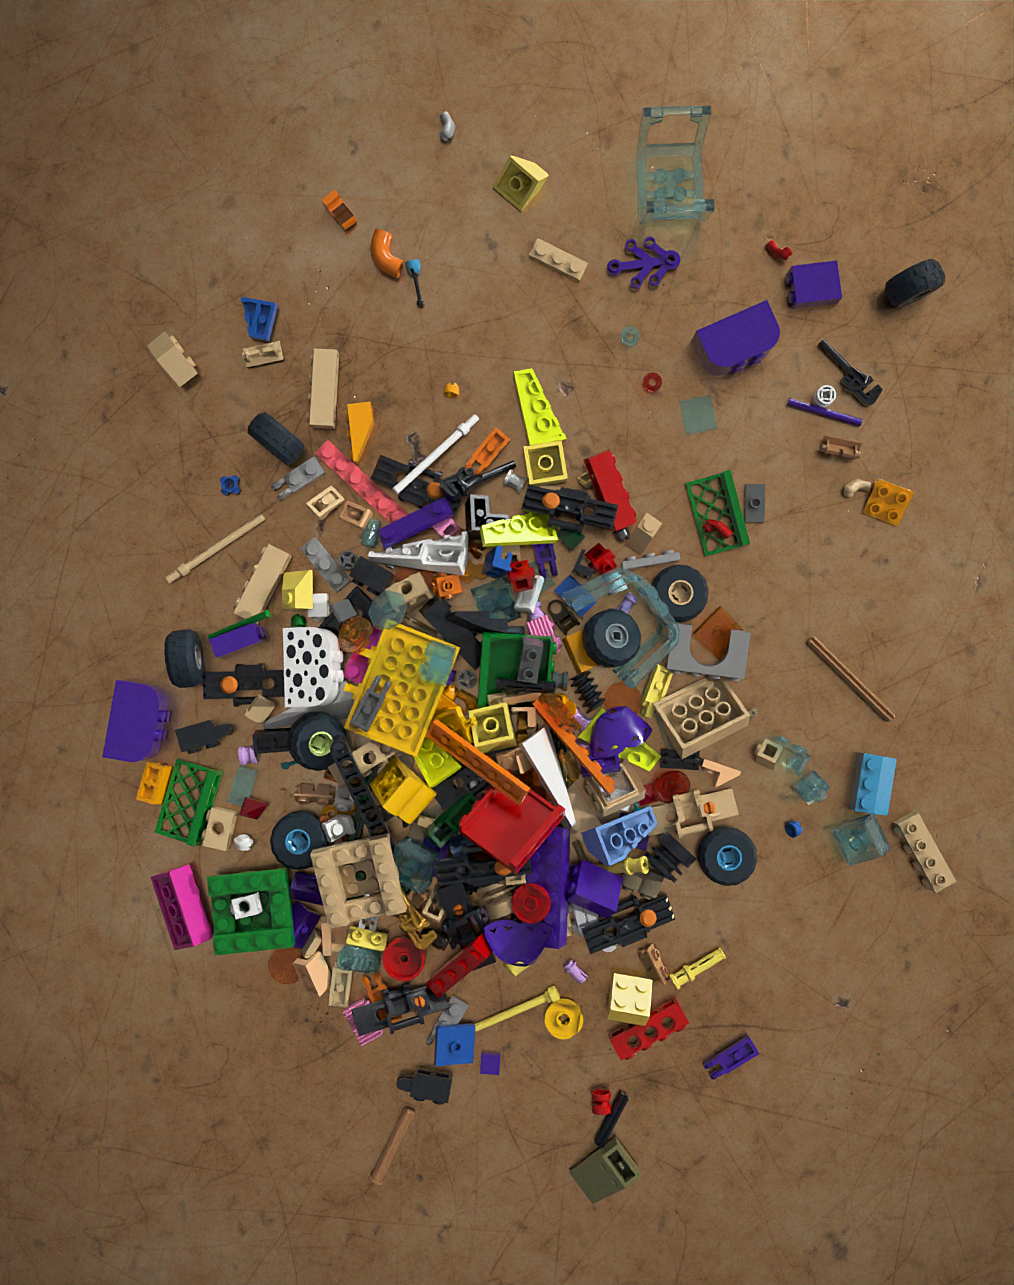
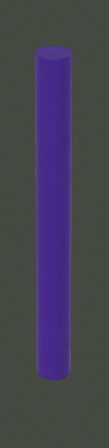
(825, 412)

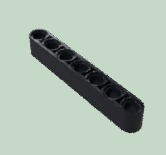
(359, 788)

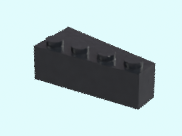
(435, 613)

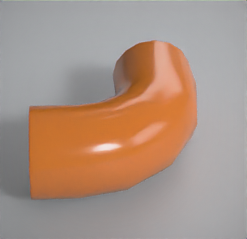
(381, 255)

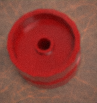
(401, 968)

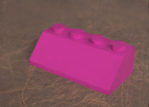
(182, 907)

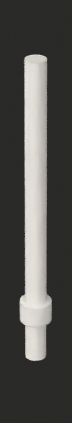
(461, 430)

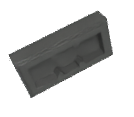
(754, 503)

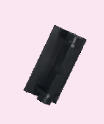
(672, 760)

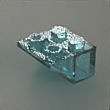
(497, 599)

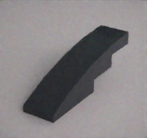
(480, 622)

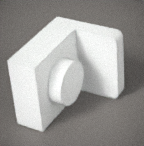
(343, 799)
(338, 827)

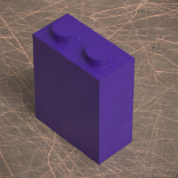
(814, 284)
(238, 640)
(594, 888)

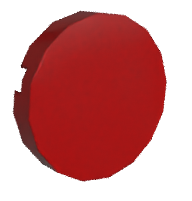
(531, 903)

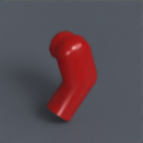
(777, 252)

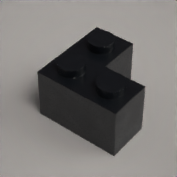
(478, 514)
(371, 575)

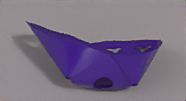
(617, 730)
(519, 942)

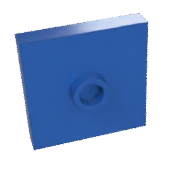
(454, 1044)

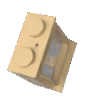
(628, 790)

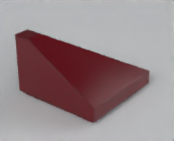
(649, 797)
(252, 808)

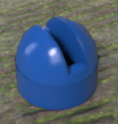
(790, 829)

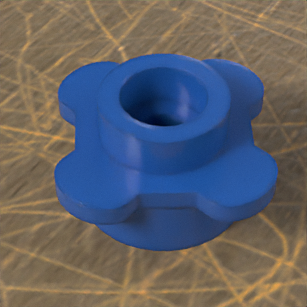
(224, 484)

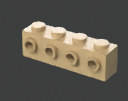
(324, 388)
(263, 582)
(924, 852)

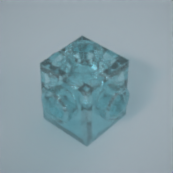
(812, 788)

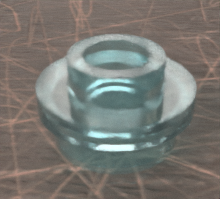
(630, 330)

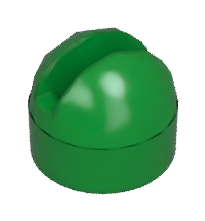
(298, 621)

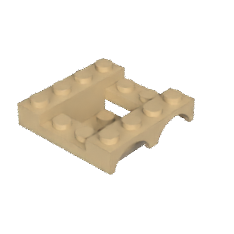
(337, 880)

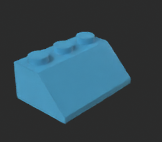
(872, 784)

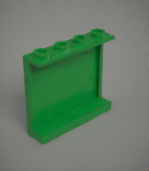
(500, 659)

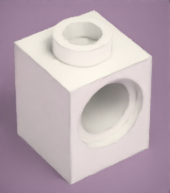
(320, 607)
(254, 902)

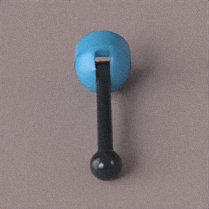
(413, 267)

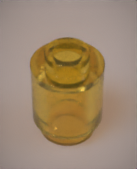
(569, 766)

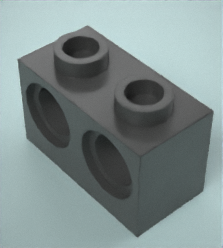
(529, 660)

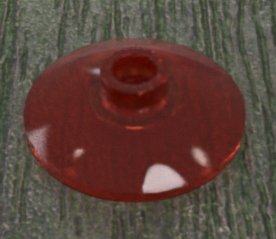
(670, 784)

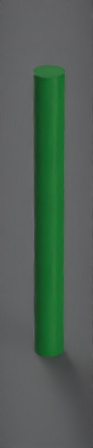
(253, 619)

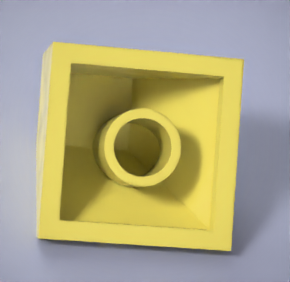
(520, 181)
(297, 590)

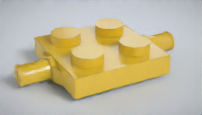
(456, 722)

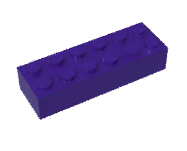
(551, 871)

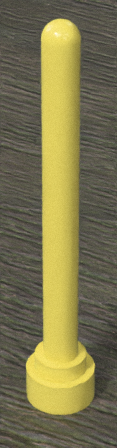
(550, 995)

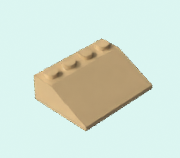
(701, 715)

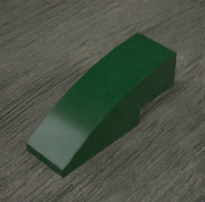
(448, 822)

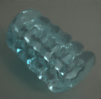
(358, 959)

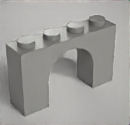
(731, 666)

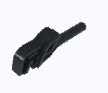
(855, 380)
(467, 481)

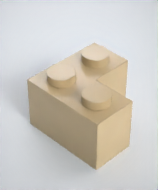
(170, 357)

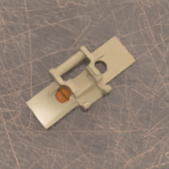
(691, 805)

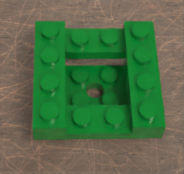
(257, 932)

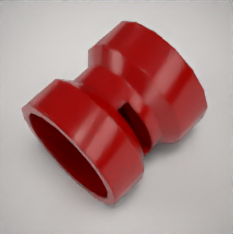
(601, 1102)

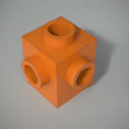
(445, 585)

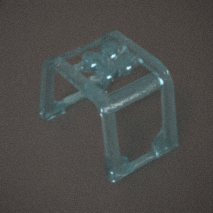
(659, 210)
(666, 625)

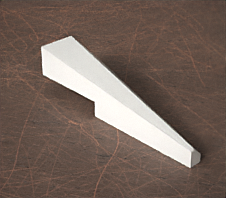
(440, 555)
(338, 709)
(543, 757)

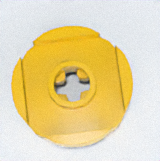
(554, 1025)

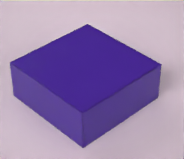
(490, 1063)

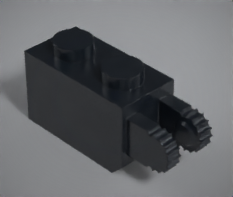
(202, 734)
(426, 1085)

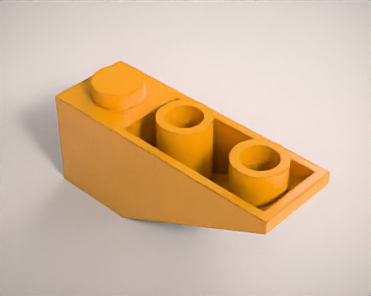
(361, 424)

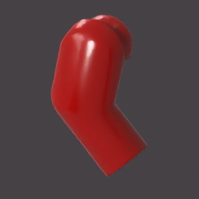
(719, 526)

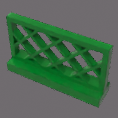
(734, 509)
(204, 803)

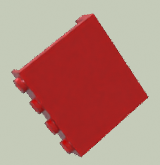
(510, 830)

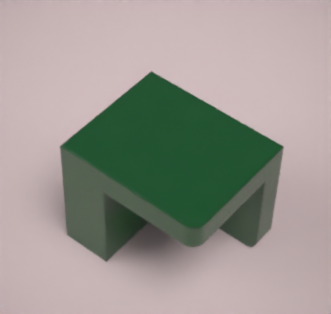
(569, 537)

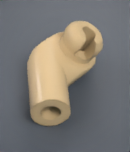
(855, 485)

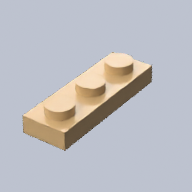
(558, 259)

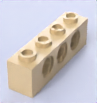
(379, 759)

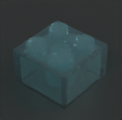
(438, 663)
(861, 839)
(415, 864)

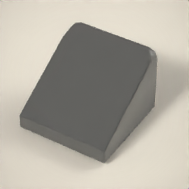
(343, 610)

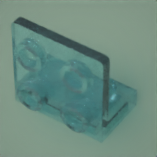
(797, 763)

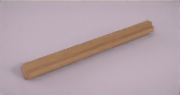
(850, 679)

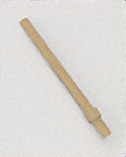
(184, 569)

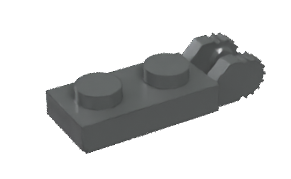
(370, 705)

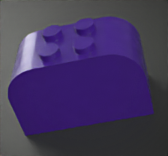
(737, 340)
(136, 721)

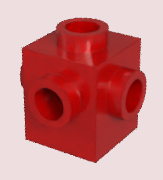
(600, 559)
(521, 576)

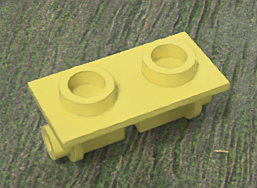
(367, 939)

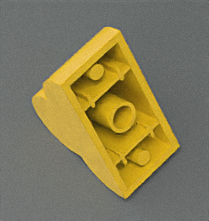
(401, 790)

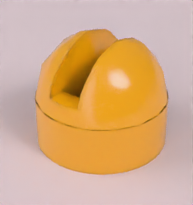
(451, 391)
(451, 692)

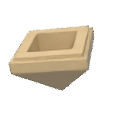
(585, 480)

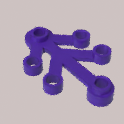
(645, 263)

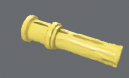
(628, 866)
(689, 972)

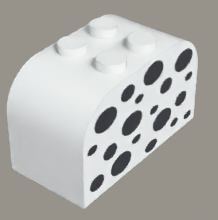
(311, 667)

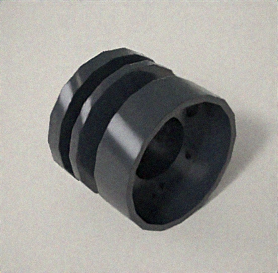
(669, 857)

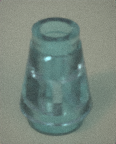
(370, 534)

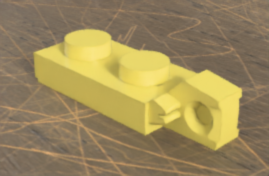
(655, 689)

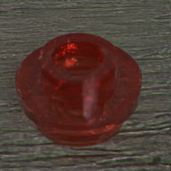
(652, 376)

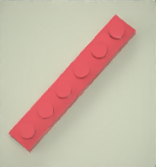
(360, 482)

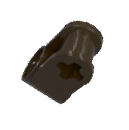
(562, 617)

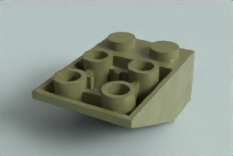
(606, 1171)

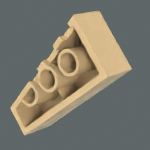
(582, 812)

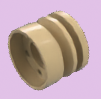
(501, 898)

